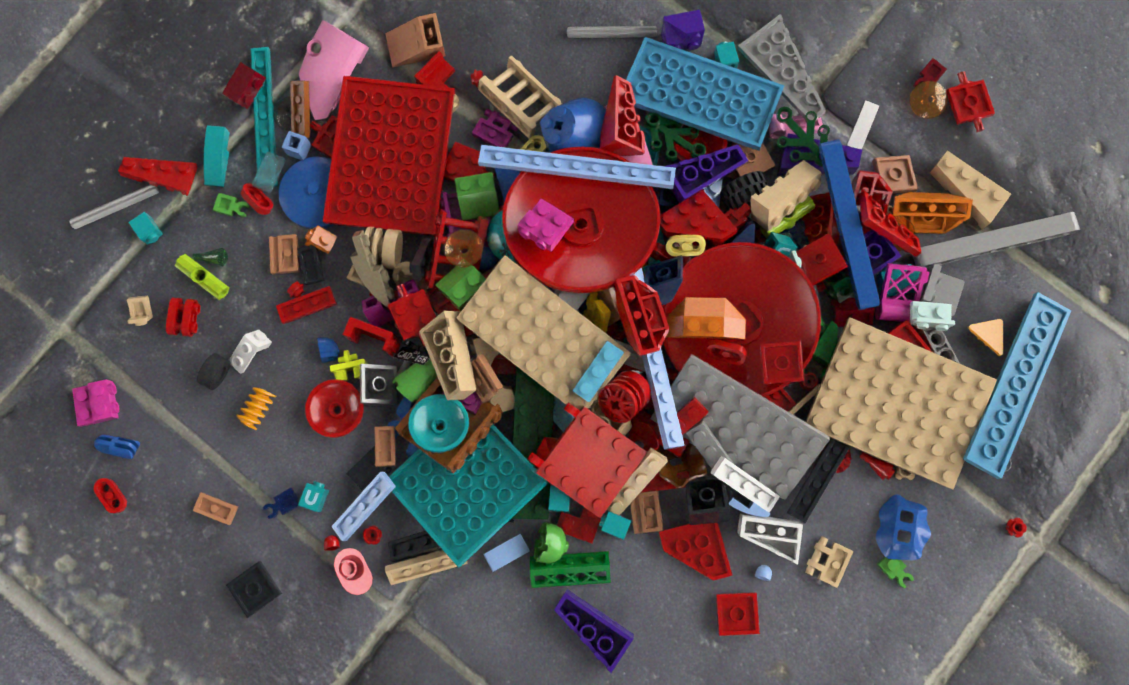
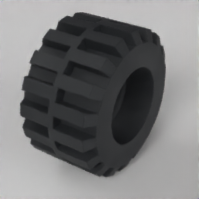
(742, 188)

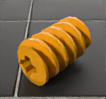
(255, 407)

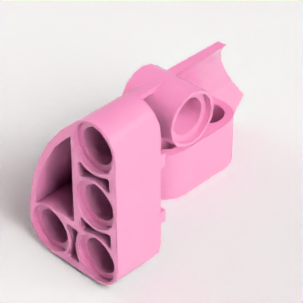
(326, 69)

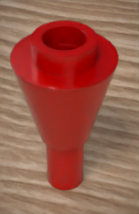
(881, 468)

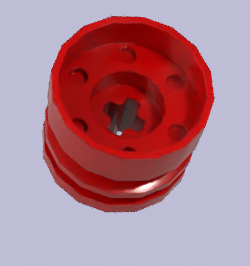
(624, 396)

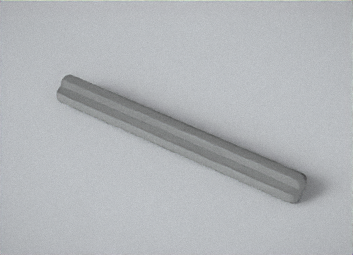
(611, 32)
(113, 206)

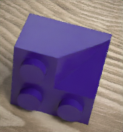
(683, 30)
(880, 251)

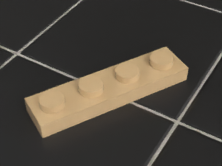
(643, 474)
(419, 567)

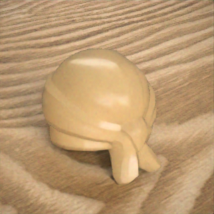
(402, 274)

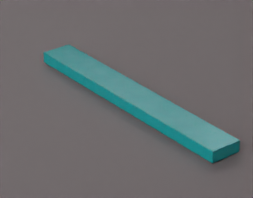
(263, 106)

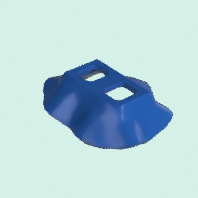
(890, 525)

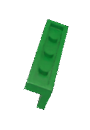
(569, 566)

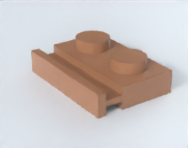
(284, 254)
(485, 379)
(646, 513)

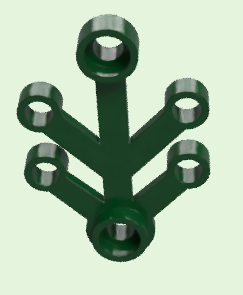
(655, 123)
(806, 139)

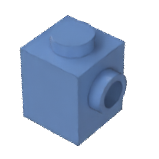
(296, 145)

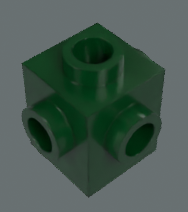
(838, 286)

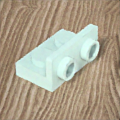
(931, 315)

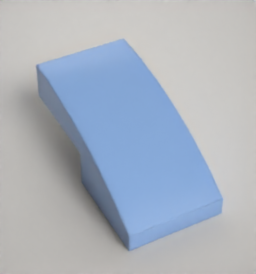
(752, 508)
(506, 552)

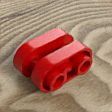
(189, 310)

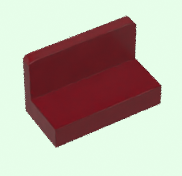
(848, 309)

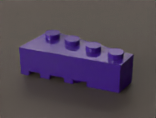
(851, 154)
(705, 170)
(596, 630)

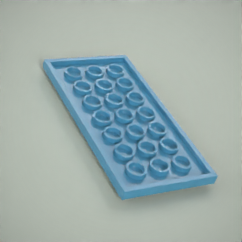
(703, 93)

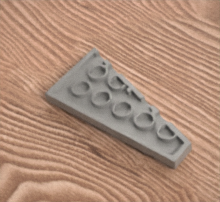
(779, 61)

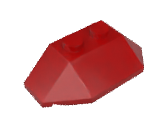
(876, 188)
(641, 315)

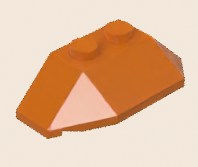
(933, 211)
(706, 319)

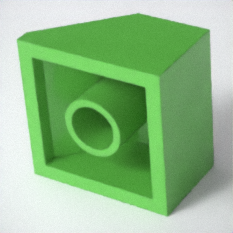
(477, 196)
(461, 285)

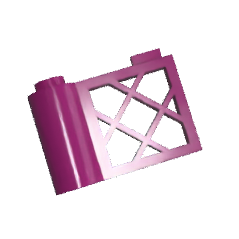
(895, 308)

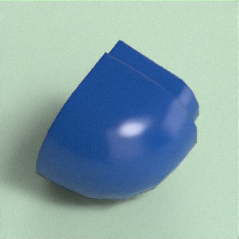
(488, 259)
(328, 349)

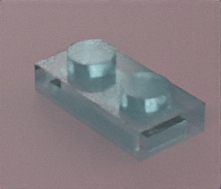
(268, 172)

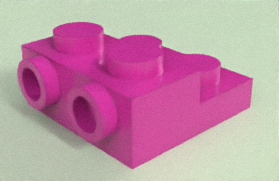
(545, 225)
(95, 403)

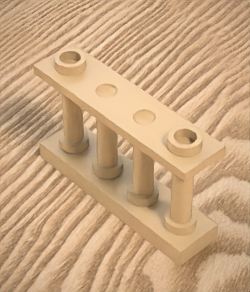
(513, 112)

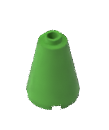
(415, 380)

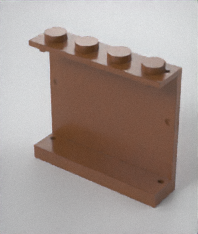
(478, 428)

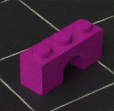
(380, 314)

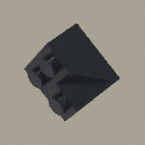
(707, 501)

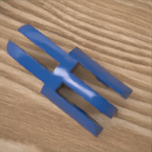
(116, 446)

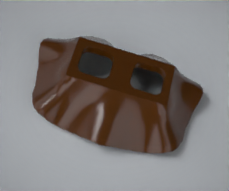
(692, 463)

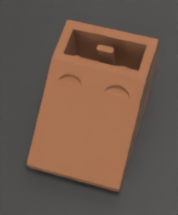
(415, 41)

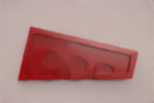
(169, 174)

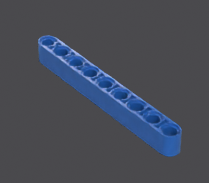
(849, 224)

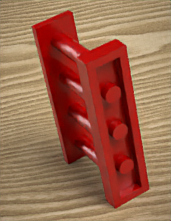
(441, 220)

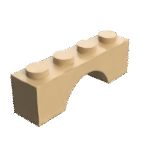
(505, 396)

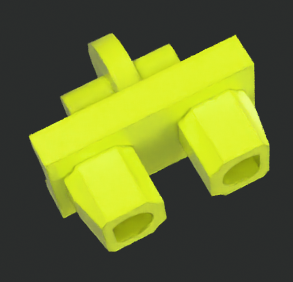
(340, 370)

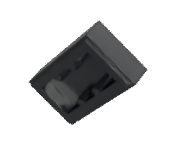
(310, 265)

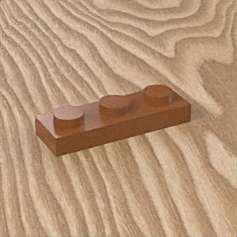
(300, 108)

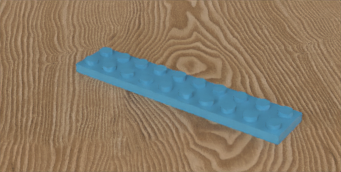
(1017, 386)

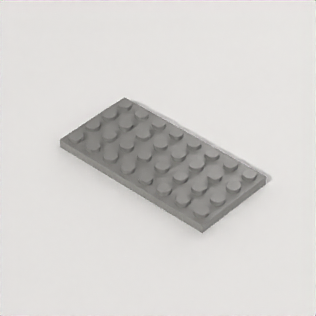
(751, 429)

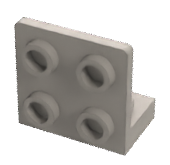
(942, 288)

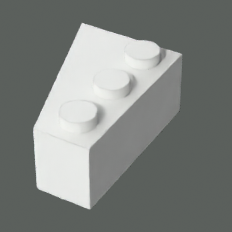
(772, 533)

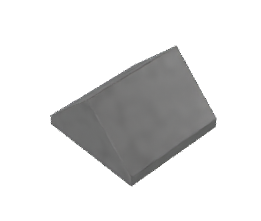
(377, 385)

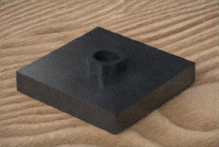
(253, 589)

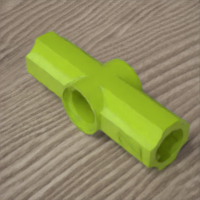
(788, 223)
(209, 283)

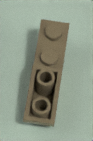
(372, 276)

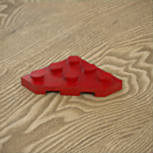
(697, 217)
(698, 548)

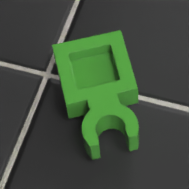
(228, 205)
(894, 568)

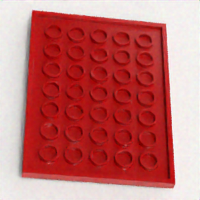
(389, 155)

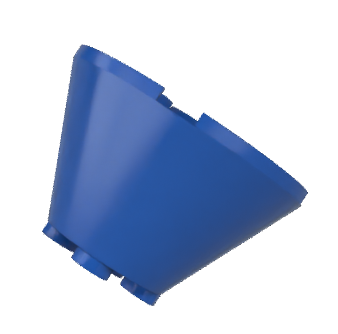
(573, 124)

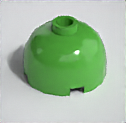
(551, 543)

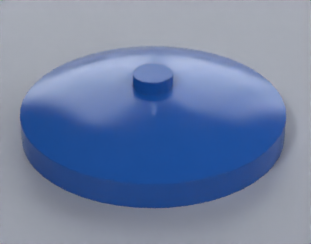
(304, 192)

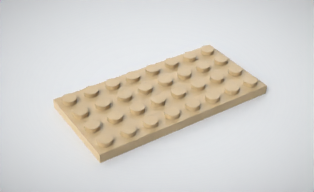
(537, 331)

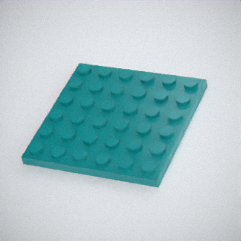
(472, 503)

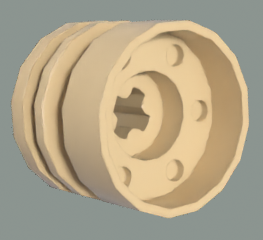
(385, 247)

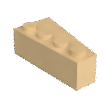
(967, 182)
(784, 195)

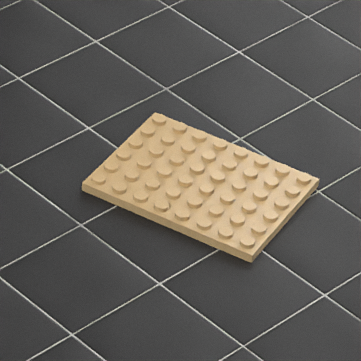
(900, 403)

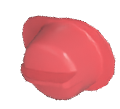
(353, 571)

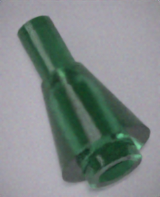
(217, 257)

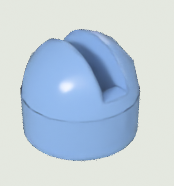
(764, 573)

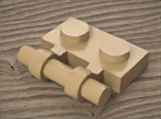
(834, 565)

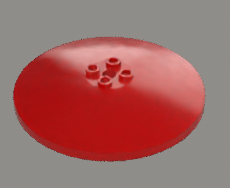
(612, 246)
(766, 291)

